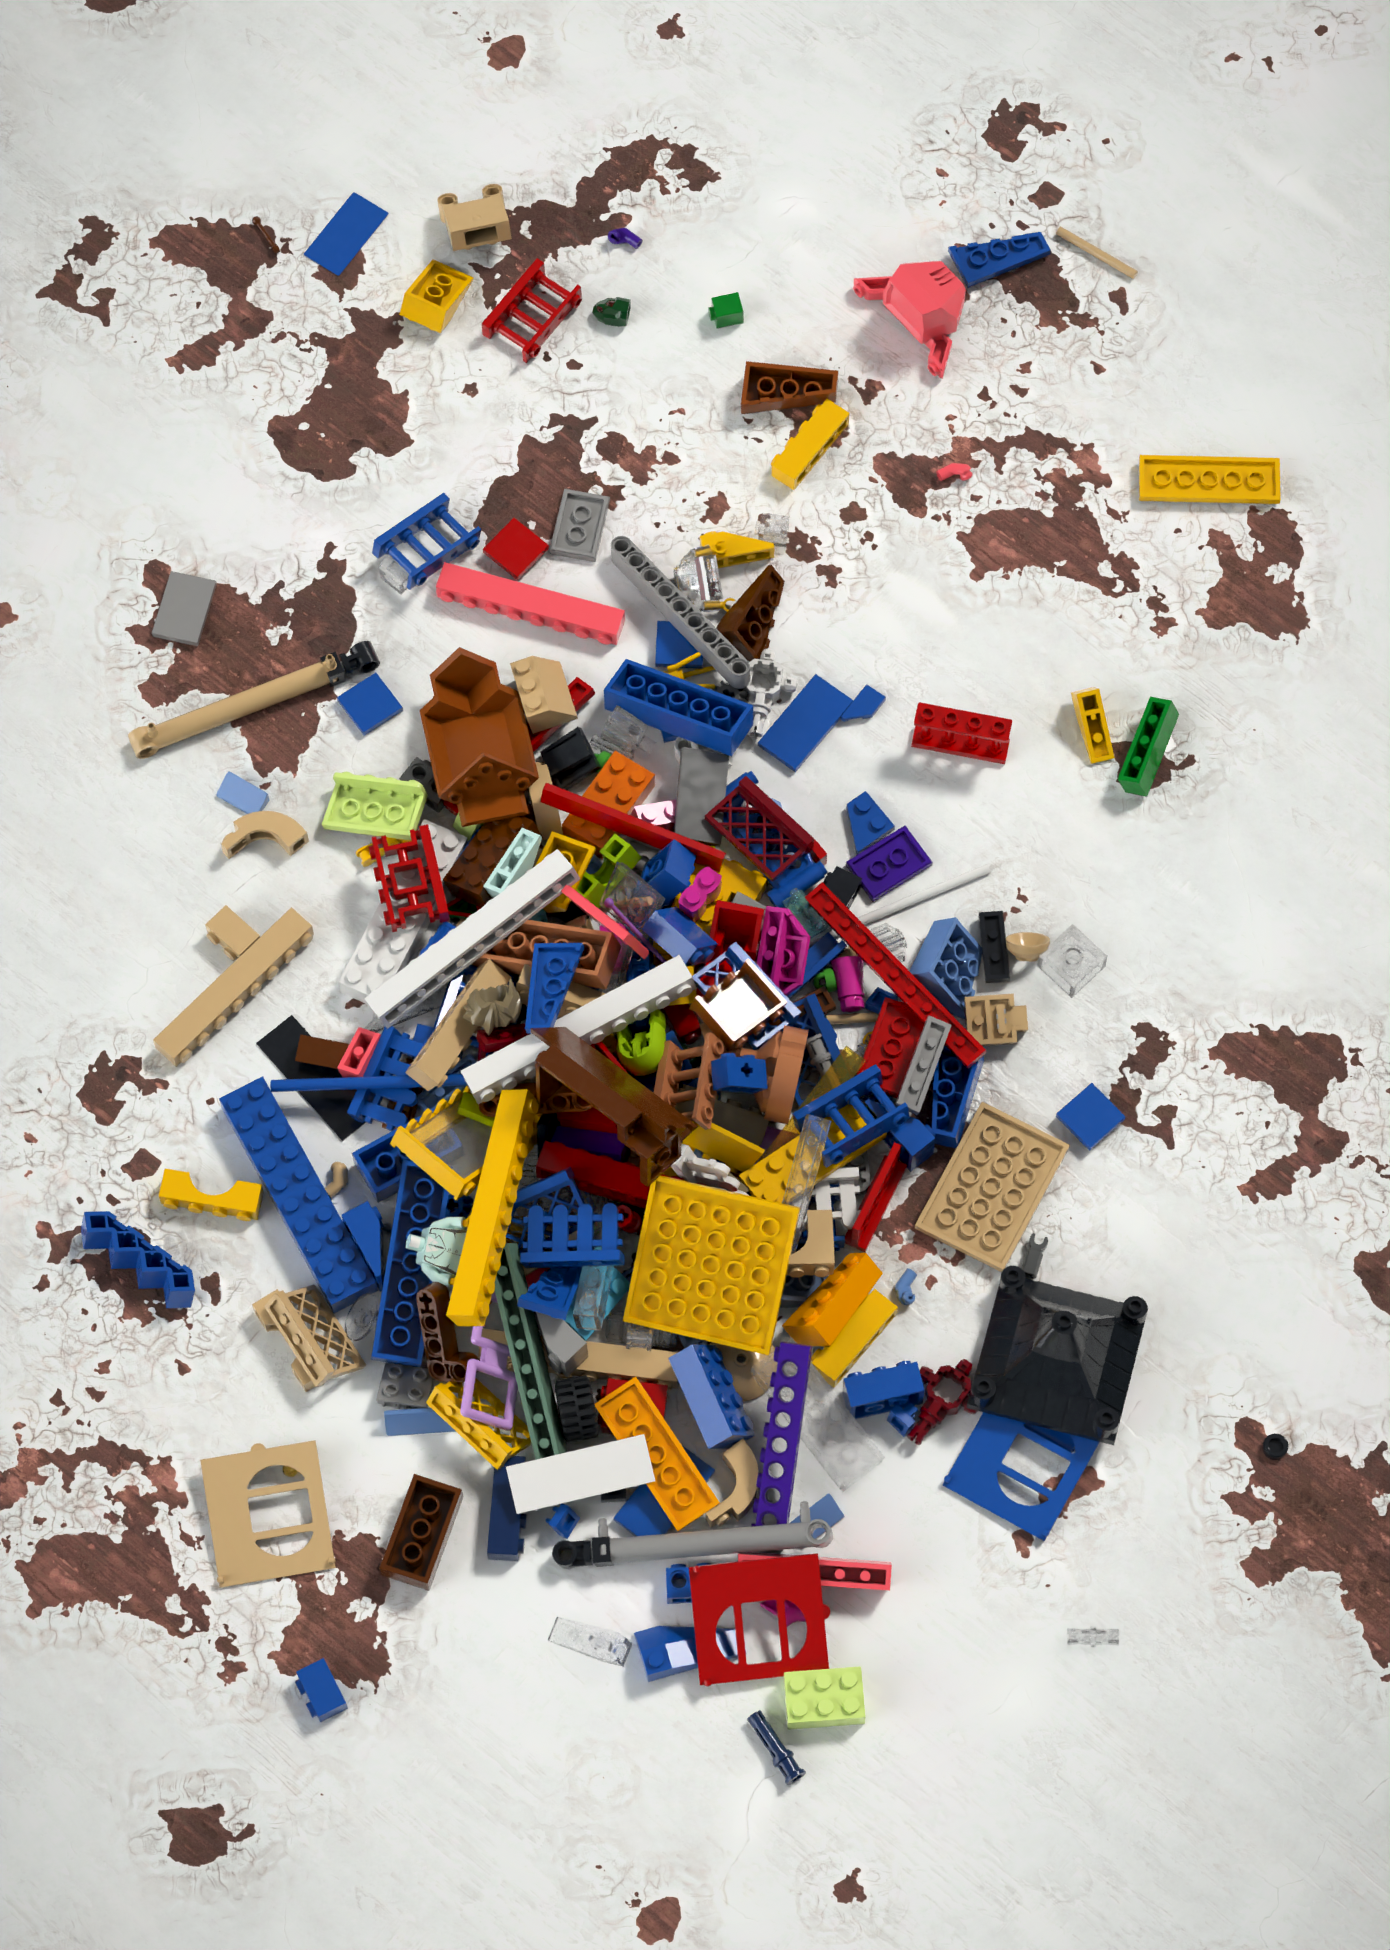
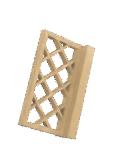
(303, 1341)

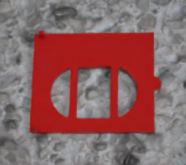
(734, 1583)

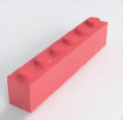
(842, 1572)

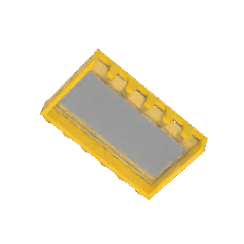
(449, 1145)

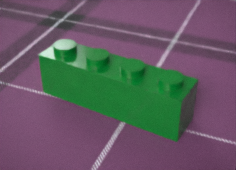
(1148, 746)

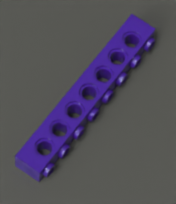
(801, 1357)

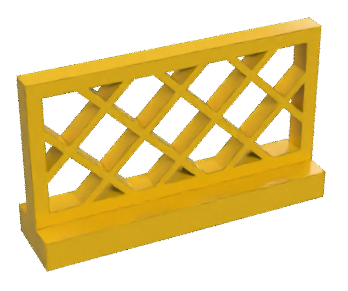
(481, 1437)

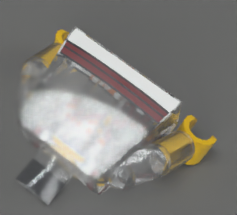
(699, 578)

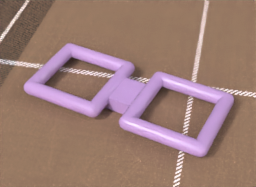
(492, 1362)

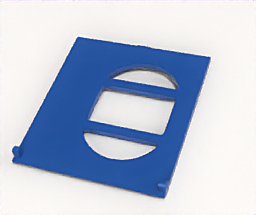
(982, 1457)

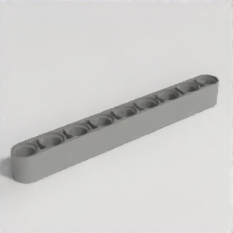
(689, 621)

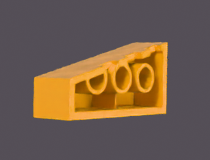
(833, 1302)

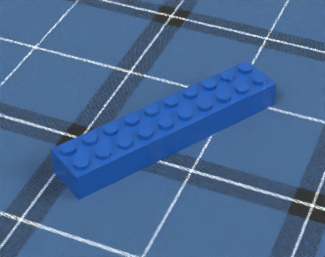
(298, 1194)

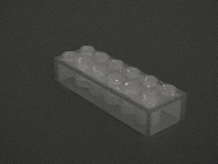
(827, 1425)

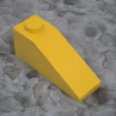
(739, 548)
(1093, 724)

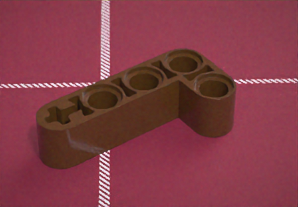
(439, 1335)

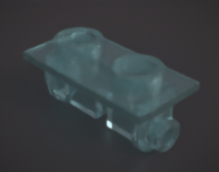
(804, 913)

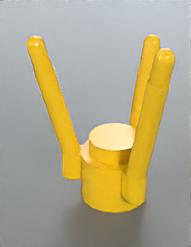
(673, 670)

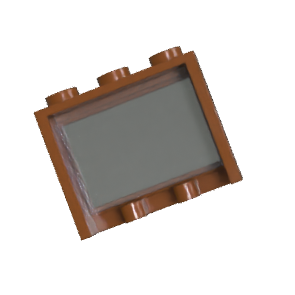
(739, 1006)

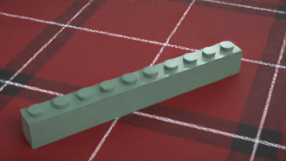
(528, 1357)

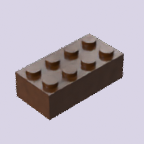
(481, 857)
(421, 1532)

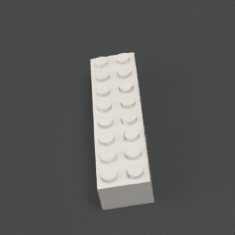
(388, 952)

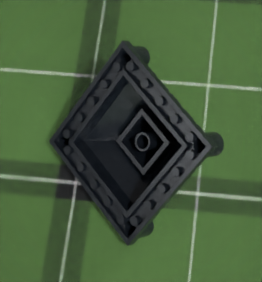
(1057, 1357)

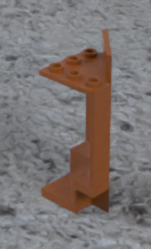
(478, 740)

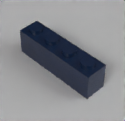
(505, 1523)

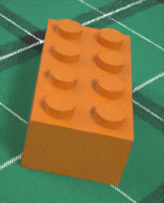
(618, 785)

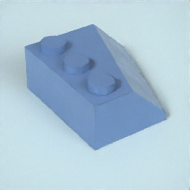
(948, 964)

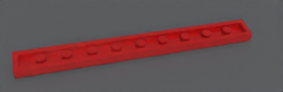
(892, 972)

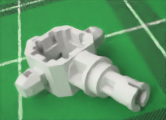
(762, 699)

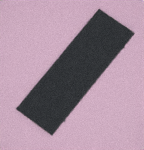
(332, 1105)

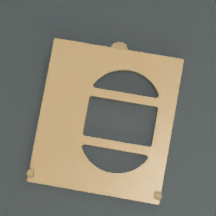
(234, 1542)

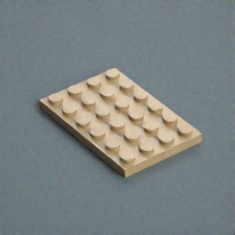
(992, 1187)

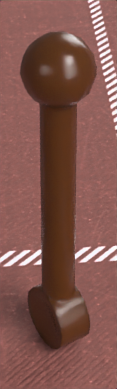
(257, 221)

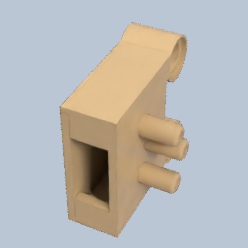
(475, 221)

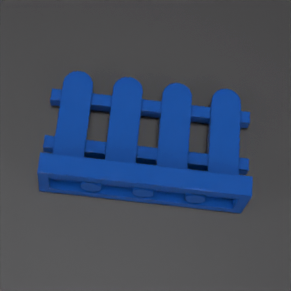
(386, 1062)
(560, 1244)

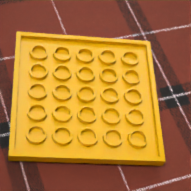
(711, 1264)

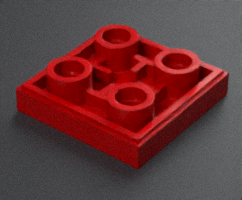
(515, 548)

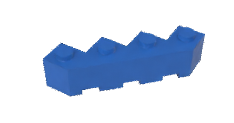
(130, 1250)

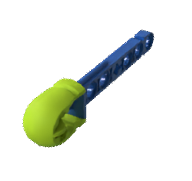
(641, 1058)

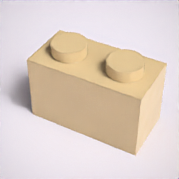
(230, 933)

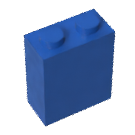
(680, 936)

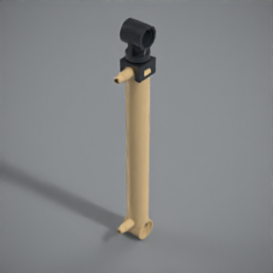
(150, 738)

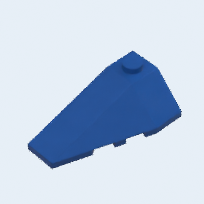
(673, 1649)

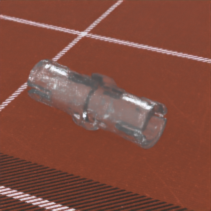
(1092, 1636)

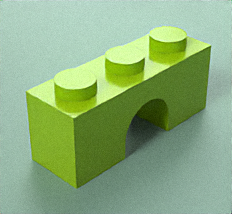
(614, 851)

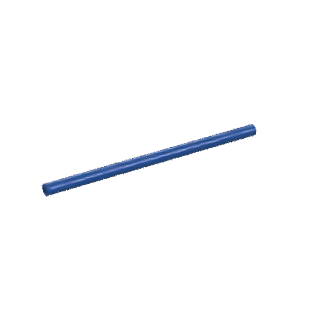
(351, 1083)

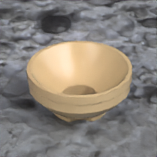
(1027, 945)

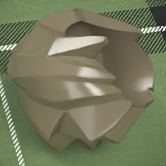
(493, 1007)

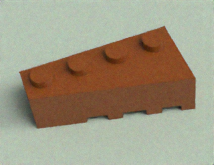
(785, 386)

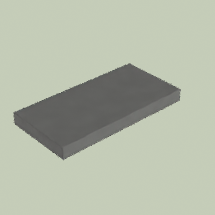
(699, 789)

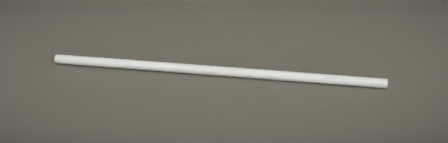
(913, 899)

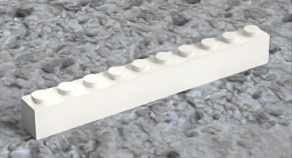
(472, 938)
(590, 1023)

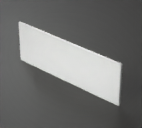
(580, 1474)

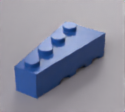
(952, 1097)

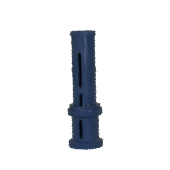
(781, 1756)

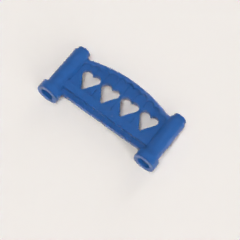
(802, 878)

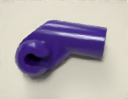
(624, 235)

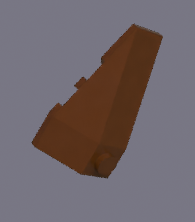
(751, 616)

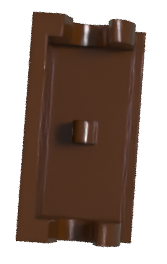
(320, 1051)

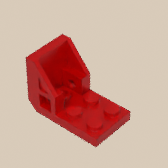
(734, 924)

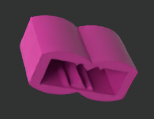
(700, 894)

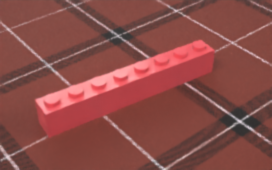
(530, 603)

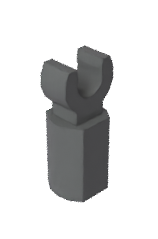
(1033, 1257)

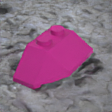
(783, 949)

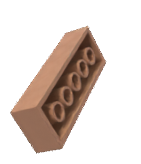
(594, 966)

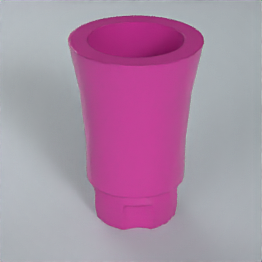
(849, 982)

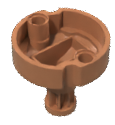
(783, 1065)

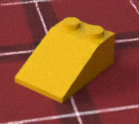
(435, 296)

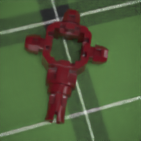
(935, 1407)

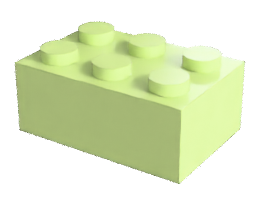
(824, 1698)

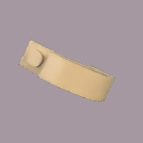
(545, 816)
(265, 825)
(745, 1470)

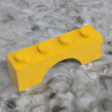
(240, 1201)

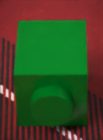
(726, 310)

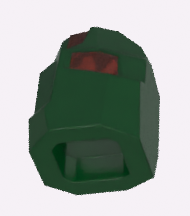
(613, 311)

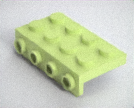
(375, 805)

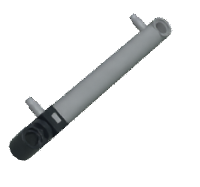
(607, 1551)

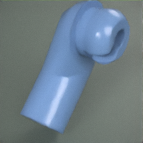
(903, 1287)

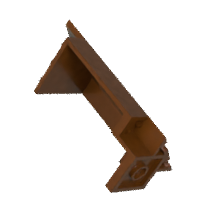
(642, 1118)

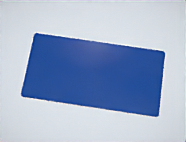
(346, 233)

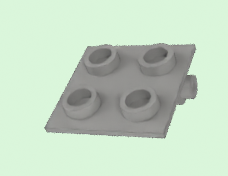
(404, 1386)

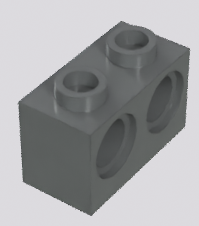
(428, 782)

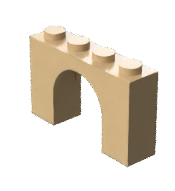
(818, 1252)

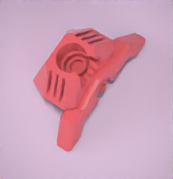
(925, 301)

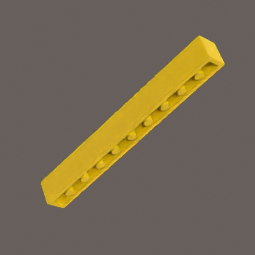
(492, 1208)

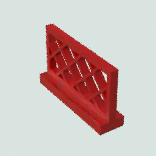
(876, 1200)

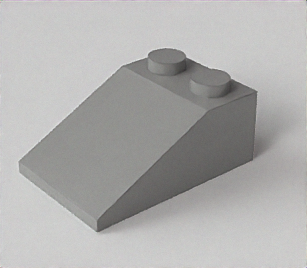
(562, 1344)

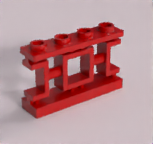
(428, 874)

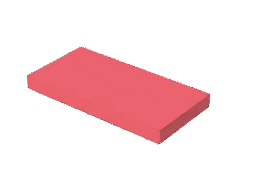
(605, 921)

